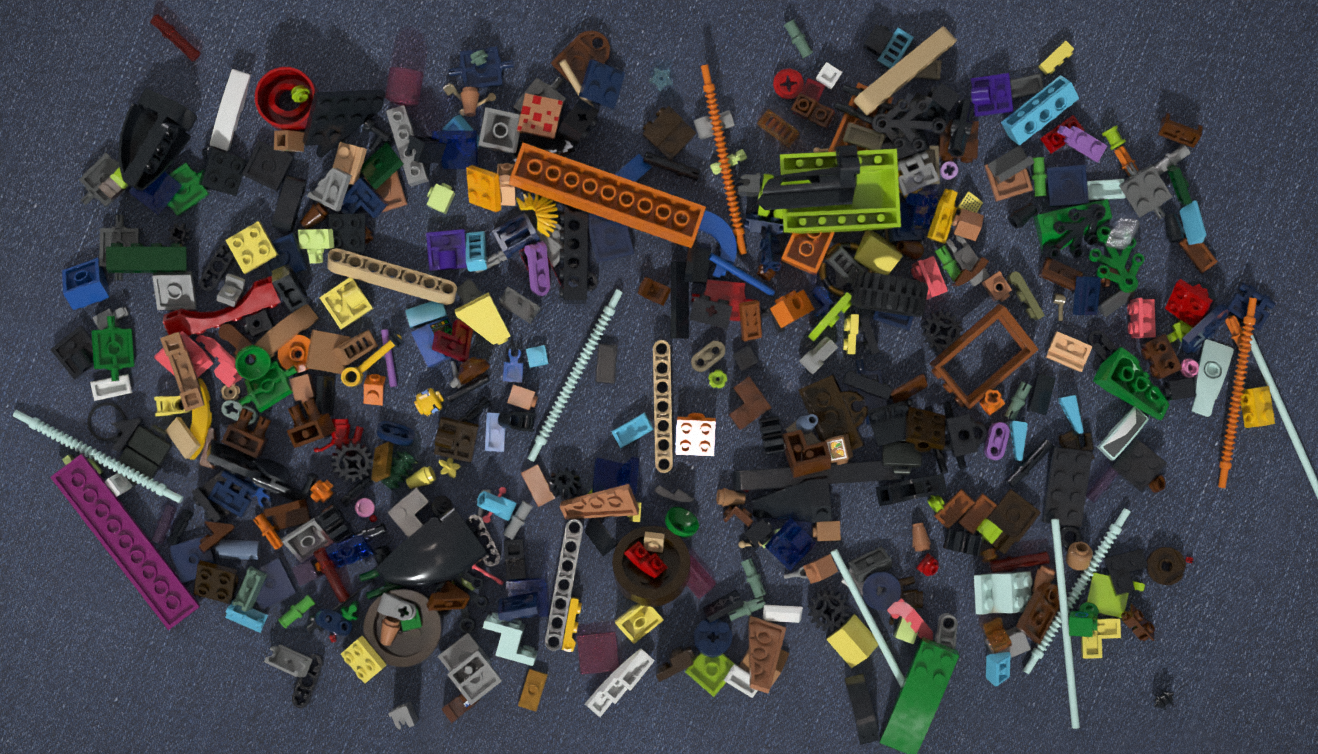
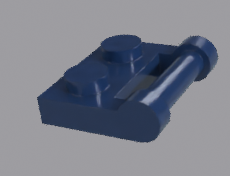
(512, 231)

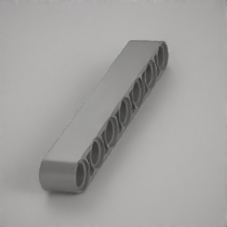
(561, 593)

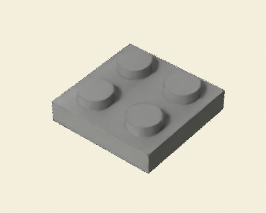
(174, 290)

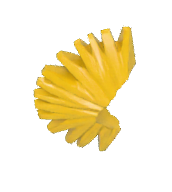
(543, 210)

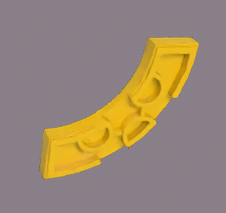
(201, 420)

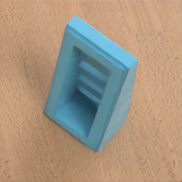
(908, 37)
(477, 262)
(1071, 410)
(1018, 436)

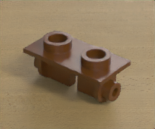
(1143, 628)

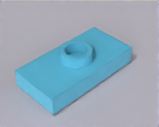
(632, 430)

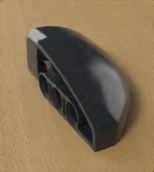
(152, 138)
(433, 554)

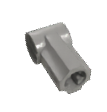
(704, 127)
(815, 358)

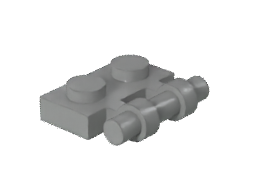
(918, 178)

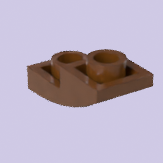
(813, 111)

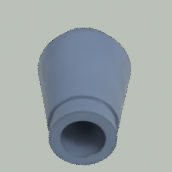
(806, 423)

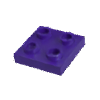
(992, 95)
(446, 250)

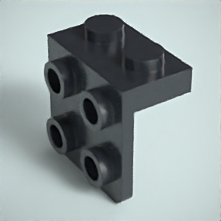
(214, 511)

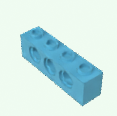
(1040, 110)

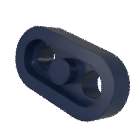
(395, 433)
(334, 623)

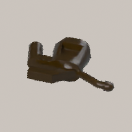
(1071, 440)
(912, 597)

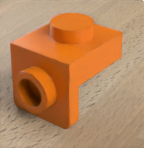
(374, 389)

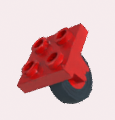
(1190, 301)

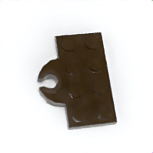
(834, 410)

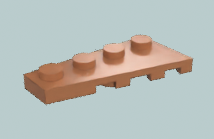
(605, 503)
(764, 651)

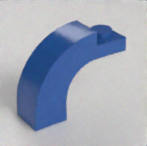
(725, 237)

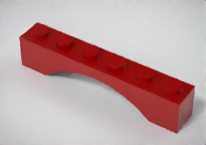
(260, 296)

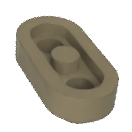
(708, 357)

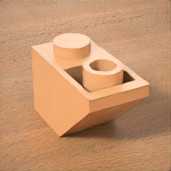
(507, 191)

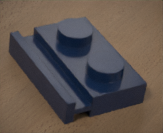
(1086, 295)

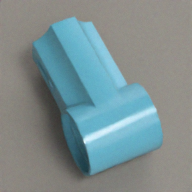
(499, 506)

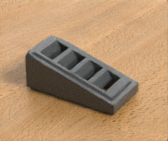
(841, 270)

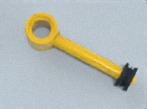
(395, 340)

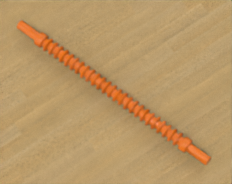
(709, 88)
(1249, 321)

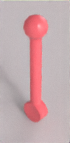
(487, 518)
(499, 581)

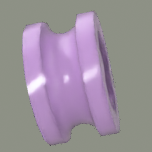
(953, 174)

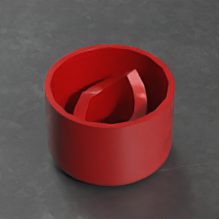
(270, 89)

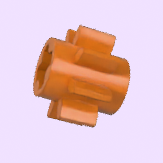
(321, 491)

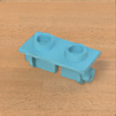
(252, 619)

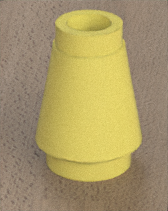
(421, 478)

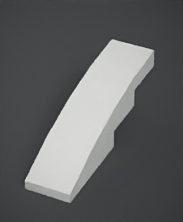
(230, 109)
(619, 681)

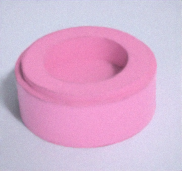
(365, 507)

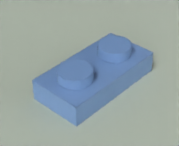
(494, 434)

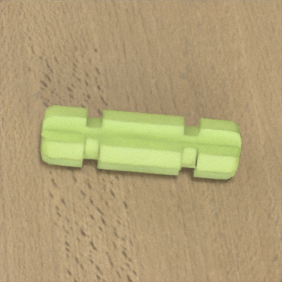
(739, 156)

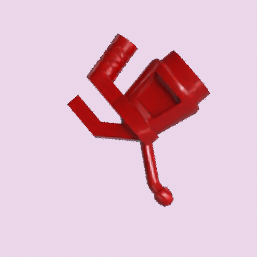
(341, 434)

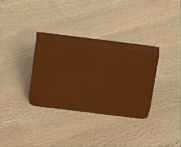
(909, 388)

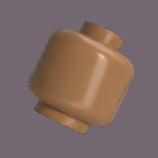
(1079, 556)

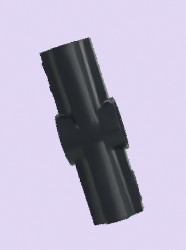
(961, 128)

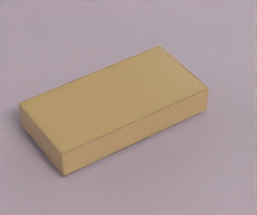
(182, 438)

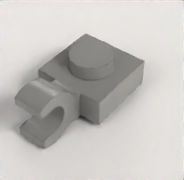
(101, 319)

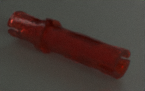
(168, 31)
(1019, 562)
(327, 567)

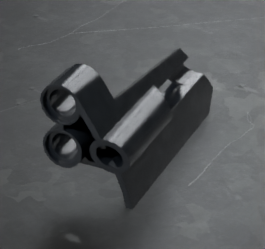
(826, 188)

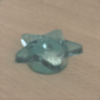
(661, 83)

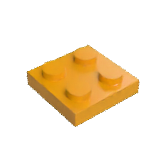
(483, 188)

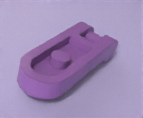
(538, 268)

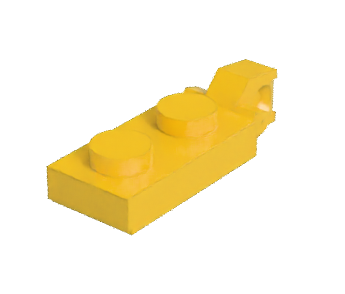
(943, 217)
(571, 624)

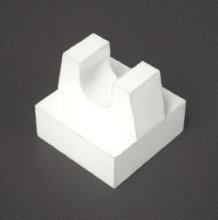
(828, 75)
(118, 484)

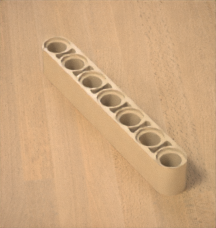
(905, 70)
(401, 275)
(667, 415)

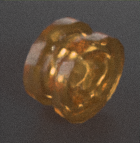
(989, 555)

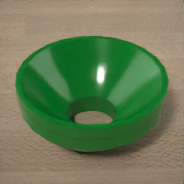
(255, 369)
(684, 520)

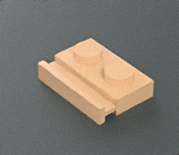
(350, 160)
(1068, 351)

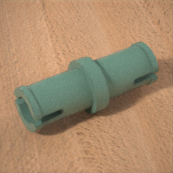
(798, 38)
(1018, 400)
(753, 578)
(747, 608)

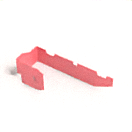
(226, 368)
(909, 614)

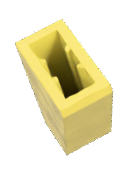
(484, 318)

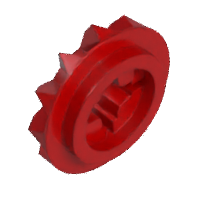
(793, 76)

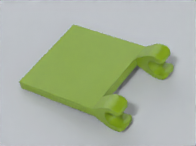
(1103, 596)

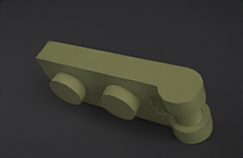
(1024, 294)

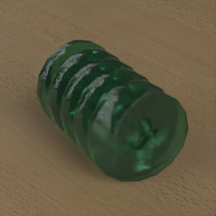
(399, 468)

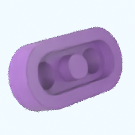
(998, 441)

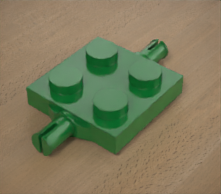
(190, 192)
(112, 348)
(269, 388)

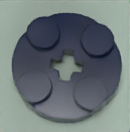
(883, 580)
(720, 645)

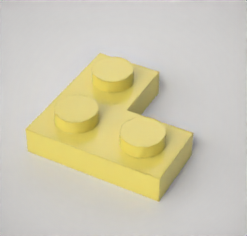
(851, 326)
(1107, 628)

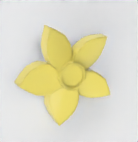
(449, 467)

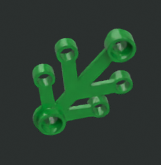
(1117, 262)

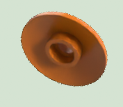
(287, 353)

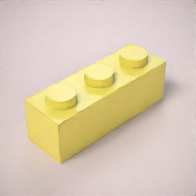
(1056, 58)

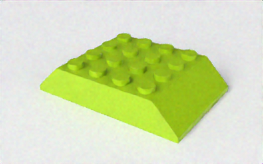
(874, 202)

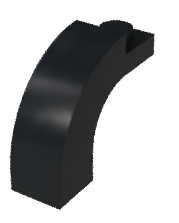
(911, 489)
(862, 709)

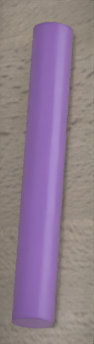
(389, 360)

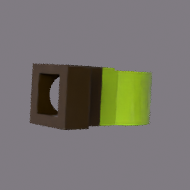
(113, 185)
(995, 536)

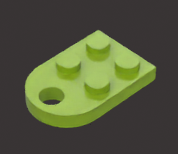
(832, 317)

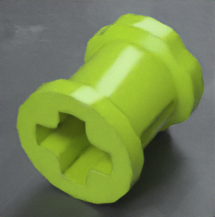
(1113, 137)

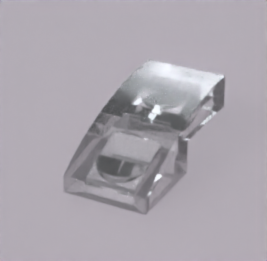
(1123, 234)

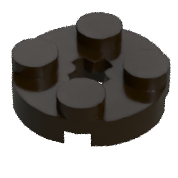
(1175, 570)

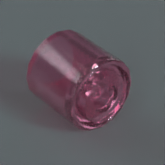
(404, 86)

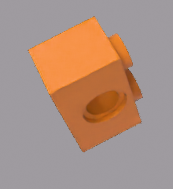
(791, 307)

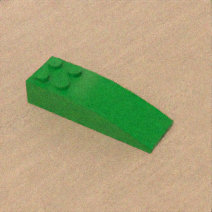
(919, 696)

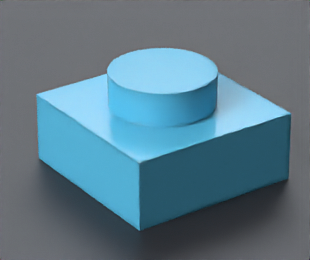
(537, 356)

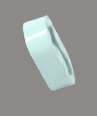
(233, 415)

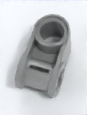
(393, 607)
(946, 634)

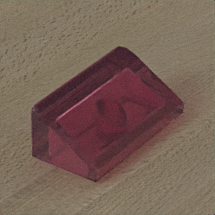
(699, 581)

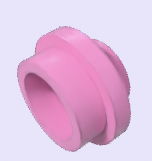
(1193, 368)

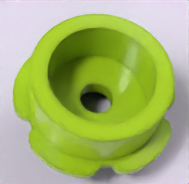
(300, 94)
(712, 377)
(936, 503)

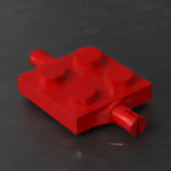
(727, 291)

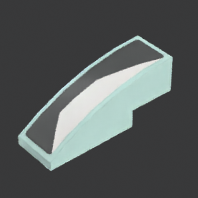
(1123, 433)

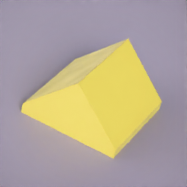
(877, 253)
(638, 621)
(853, 641)

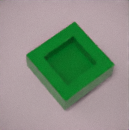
(412, 623)

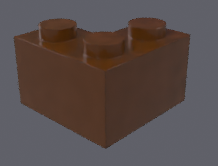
(753, 405)
(805, 458)

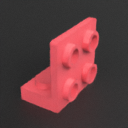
(929, 272)
(1142, 318)
(199, 357)

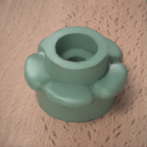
(479, 57)

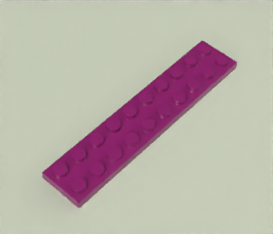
(125, 541)

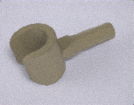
(449, 89)
(1059, 299)

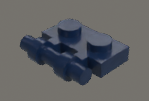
(1239, 305)
(228, 497)

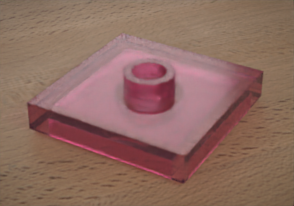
(597, 653)

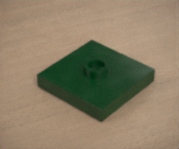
(381, 165)

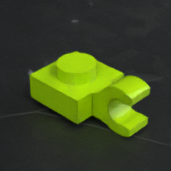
(1180, 330)

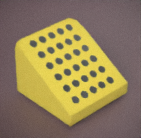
(970, 203)

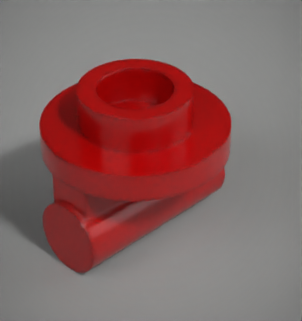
(928, 565)

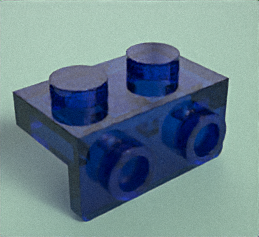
(822, 295)

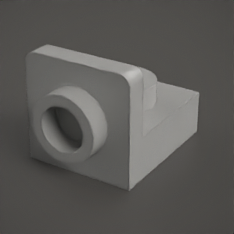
(232, 290)

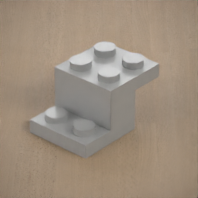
(469, 668)

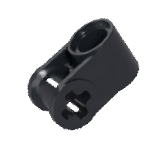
(519, 420)

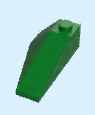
(1045, 222)
(1126, 380)

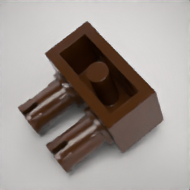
(1160, 356)
(309, 430)
(244, 440)

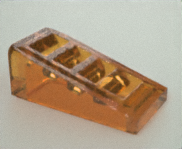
(791, 137)

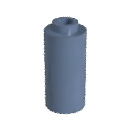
(238, 549)

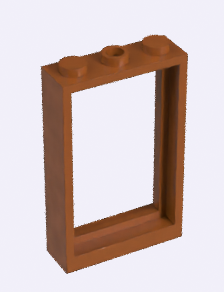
(1017, 333)

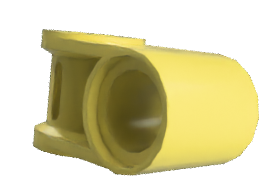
(168, 405)

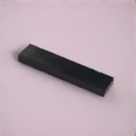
(679, 301)

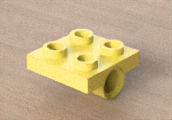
(251, 247)
(346, 303)
(363, 659)

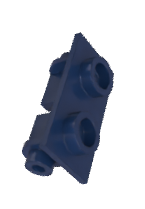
(754, 223)
(770, 248)

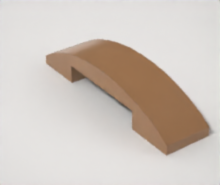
(287, 329)
(183, 371)

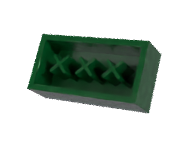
(146, 259)

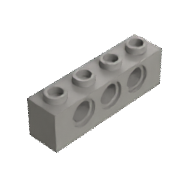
(402, 129)

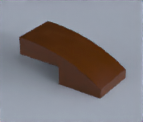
(966, 275)

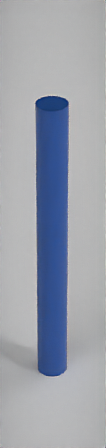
(741, 274)

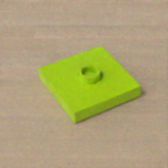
(710, 672)

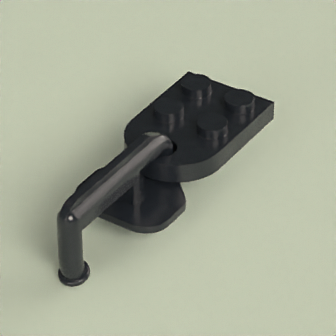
(246, 465)

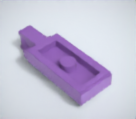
(1083, 142)

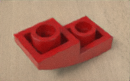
(1054, 140)
(643, 560)

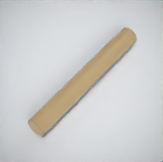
(572, 78)

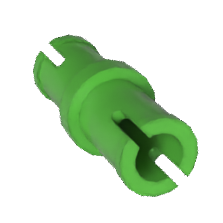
(1039, 176)
(948, 262)
(296, 611)

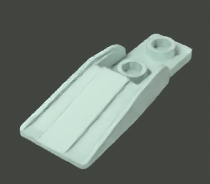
(1212, 371)

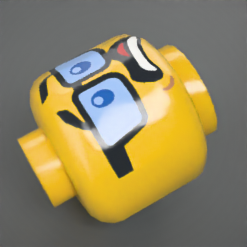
(429, 402)

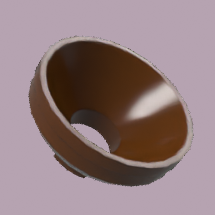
(472, 369)

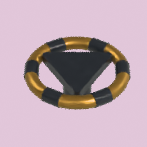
(840, 281)

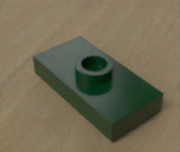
(1179, 184)

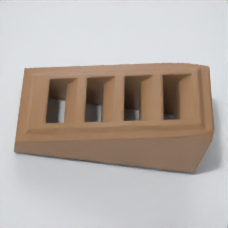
(347, 359)

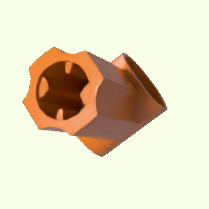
(992, 401)

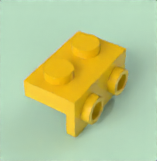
(1257, 407)

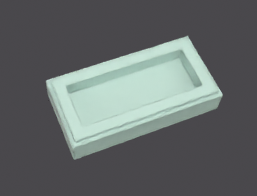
(1105, 189)

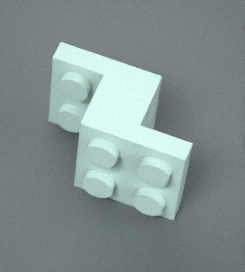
(1002, 592)
(510, 639)

